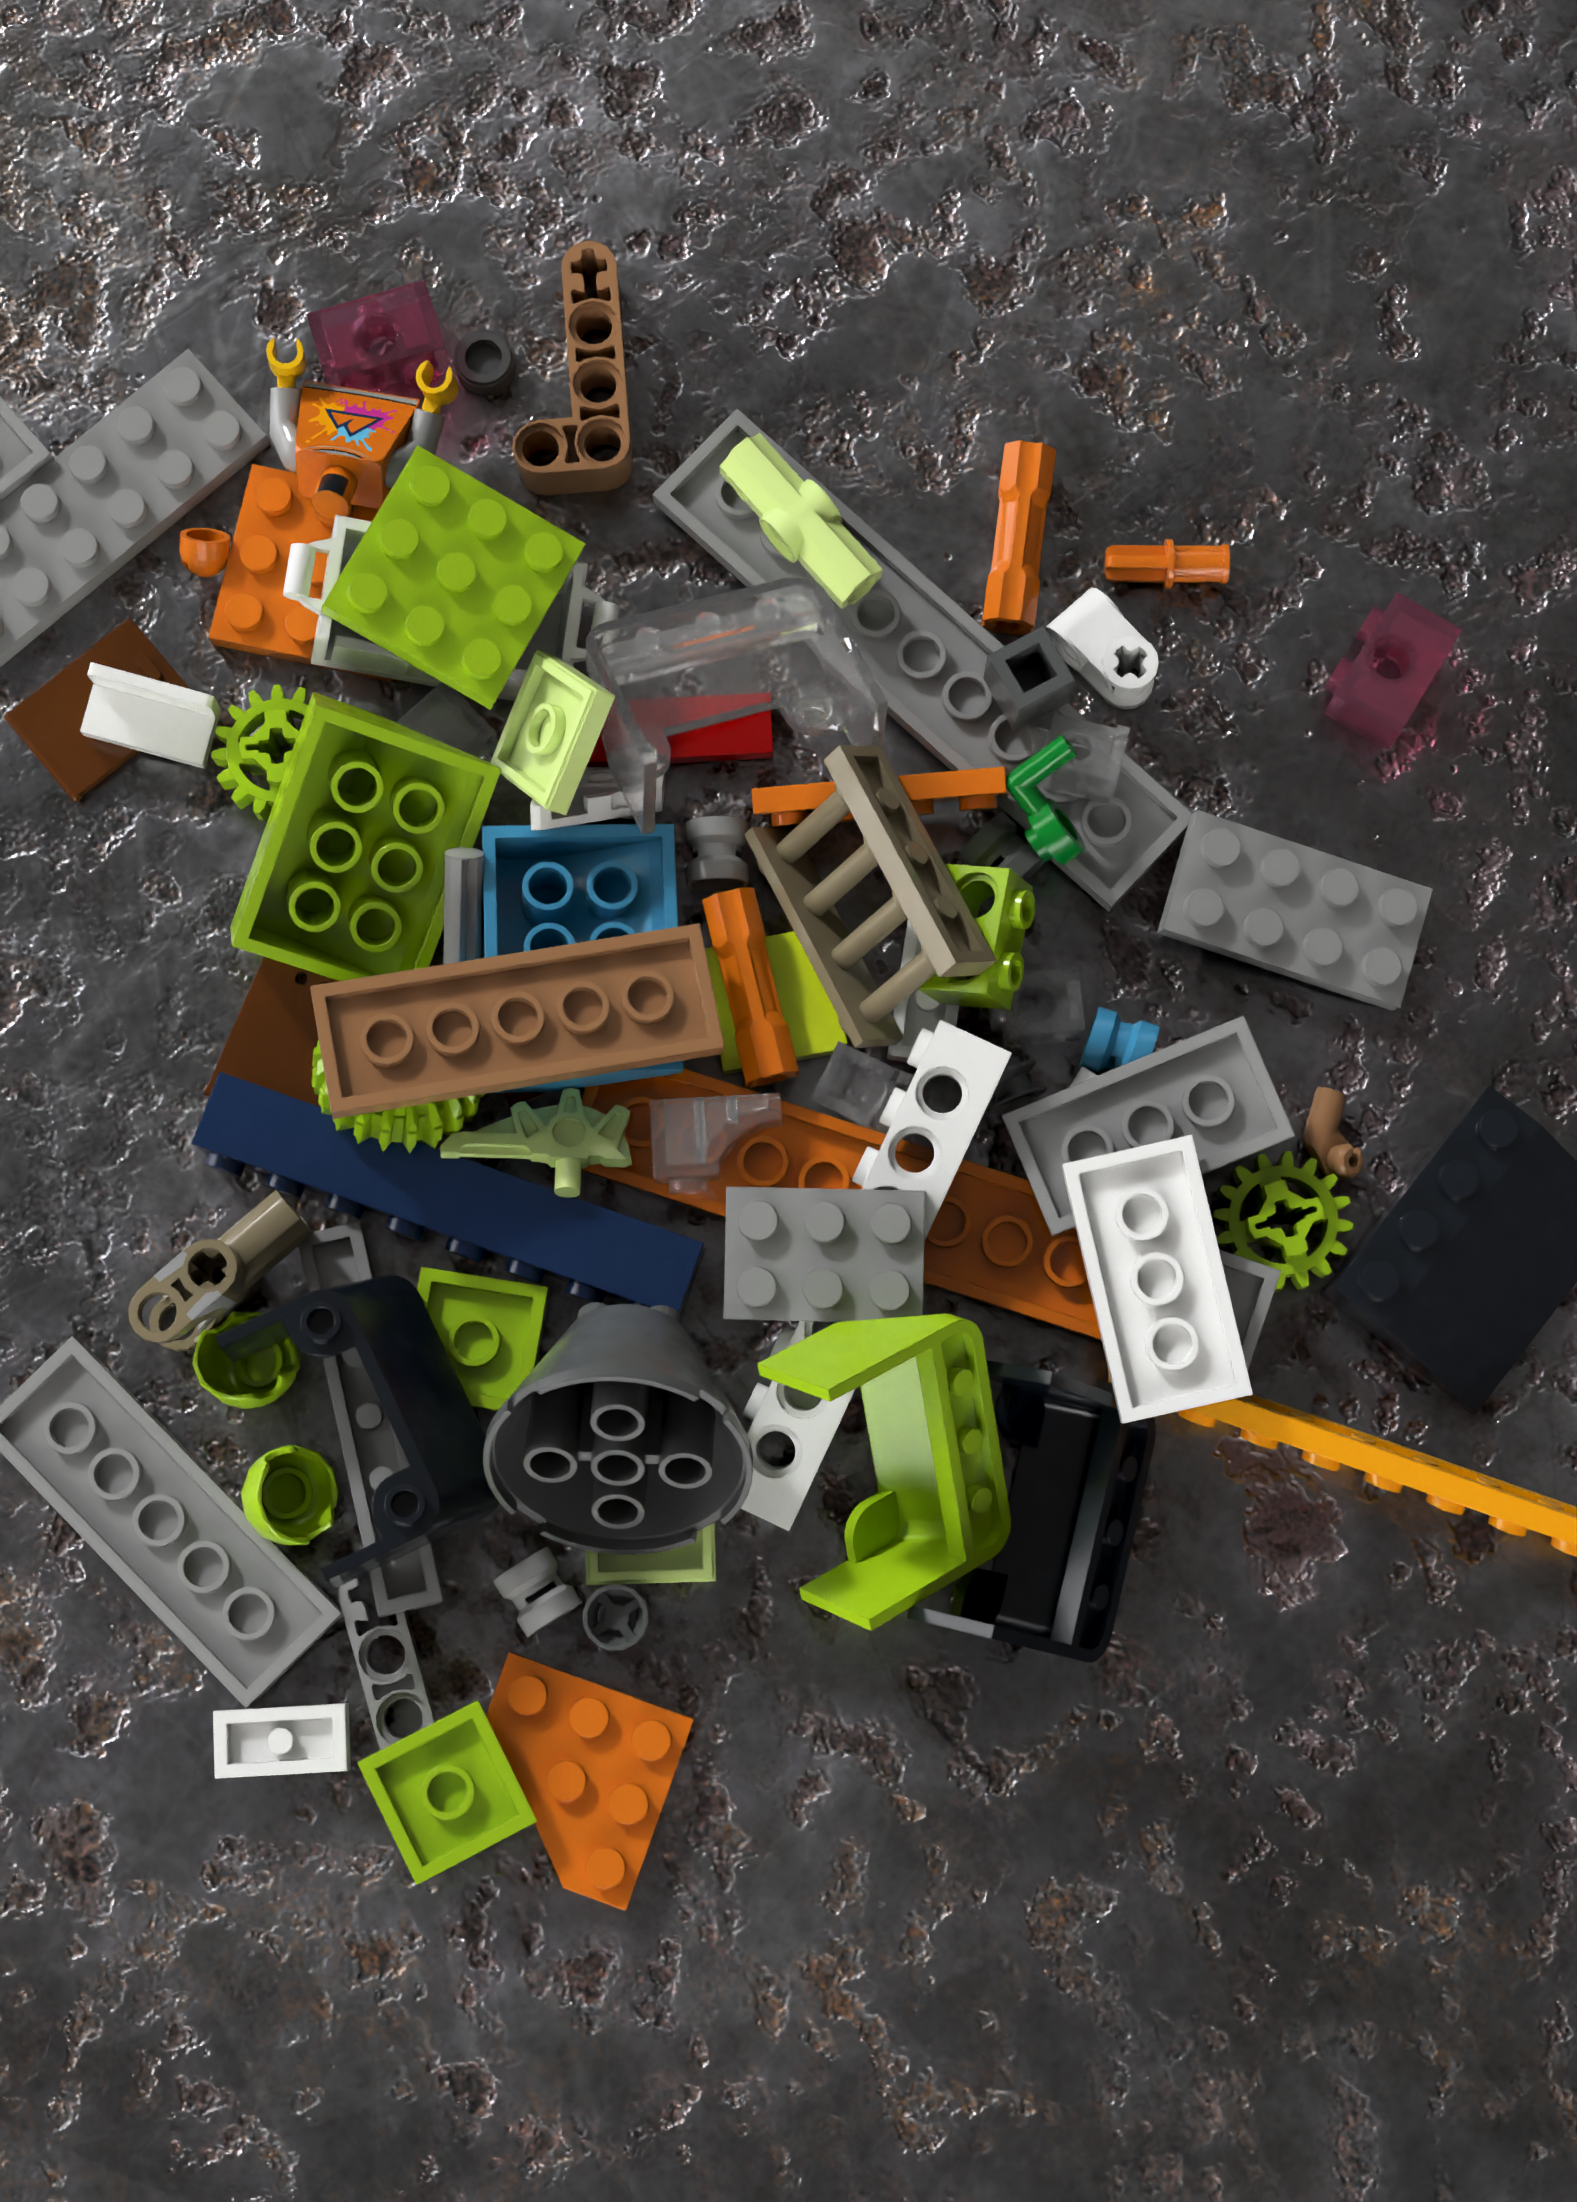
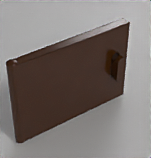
(54, 713)
(274, 1033)

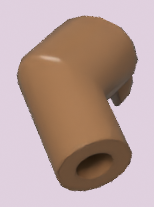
(1324, 1139)

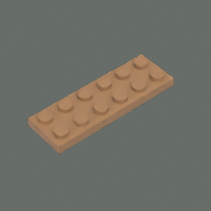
(516, 1020)

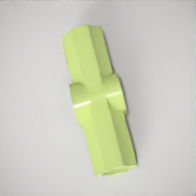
(800, 520)

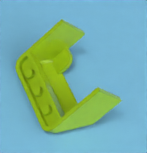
(932, 1454)

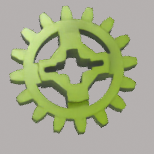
(257, 751)
(1273, 1193)

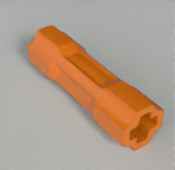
(1017, 549)
(749, 983)

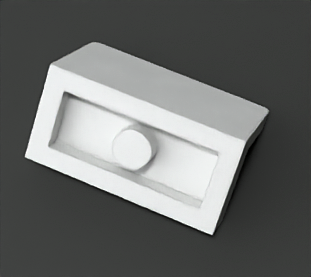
(150, 715)

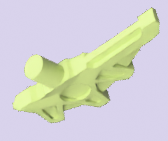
(558, 1135)

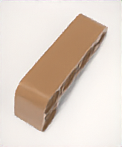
(589, 368)

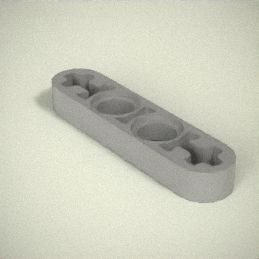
(379, 1688)

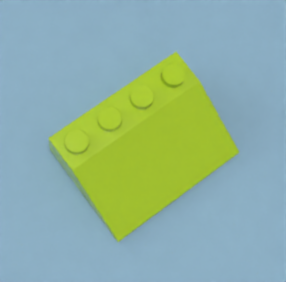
(359, 845)

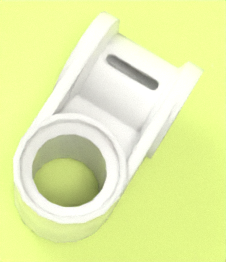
(1099, 640)

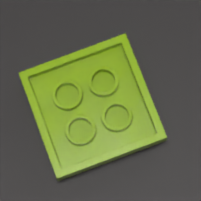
(453, 577)

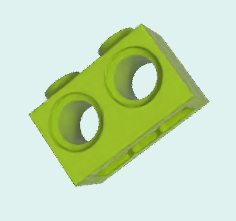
(1003, 931)

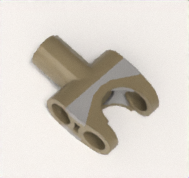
(190, 1281)

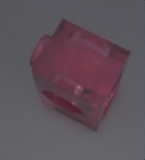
(395, 315)
(1410, 639)

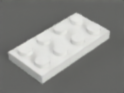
(1156, 1279)

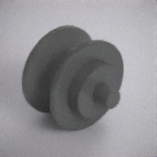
(1015, 1088)

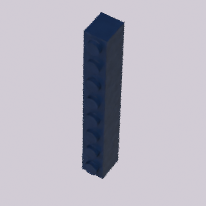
(448, 1197)

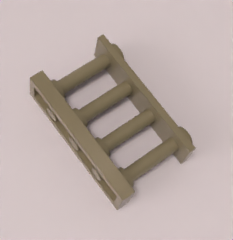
(919, 886)

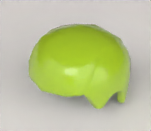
(249, 1381)
(290, 1495)

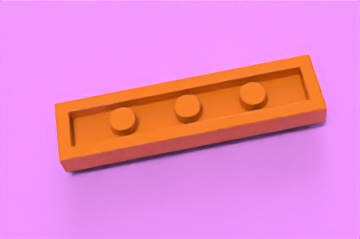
(971, 788)

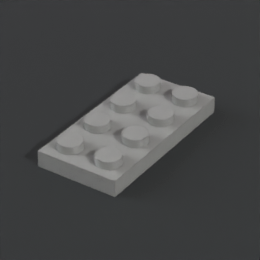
(1295, 910)
(1197, 1088)

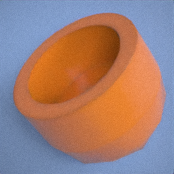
(204, 550)

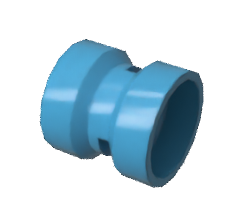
(1116, 1042)

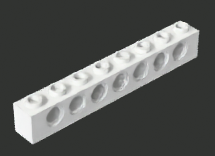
(977, 1068)

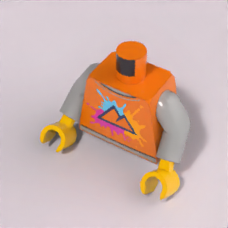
(350, 440)

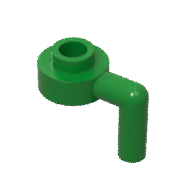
(1051, 829)

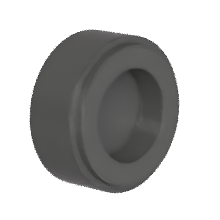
(484, 362)

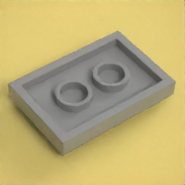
(823, 1254)

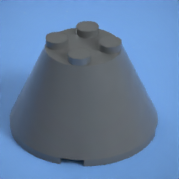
(620, 1437)

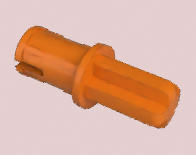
(1167, 563)

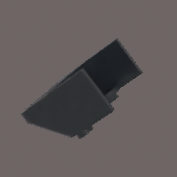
(420, 1397)
(1070, 1519)

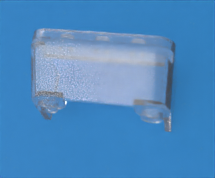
(724, 662)

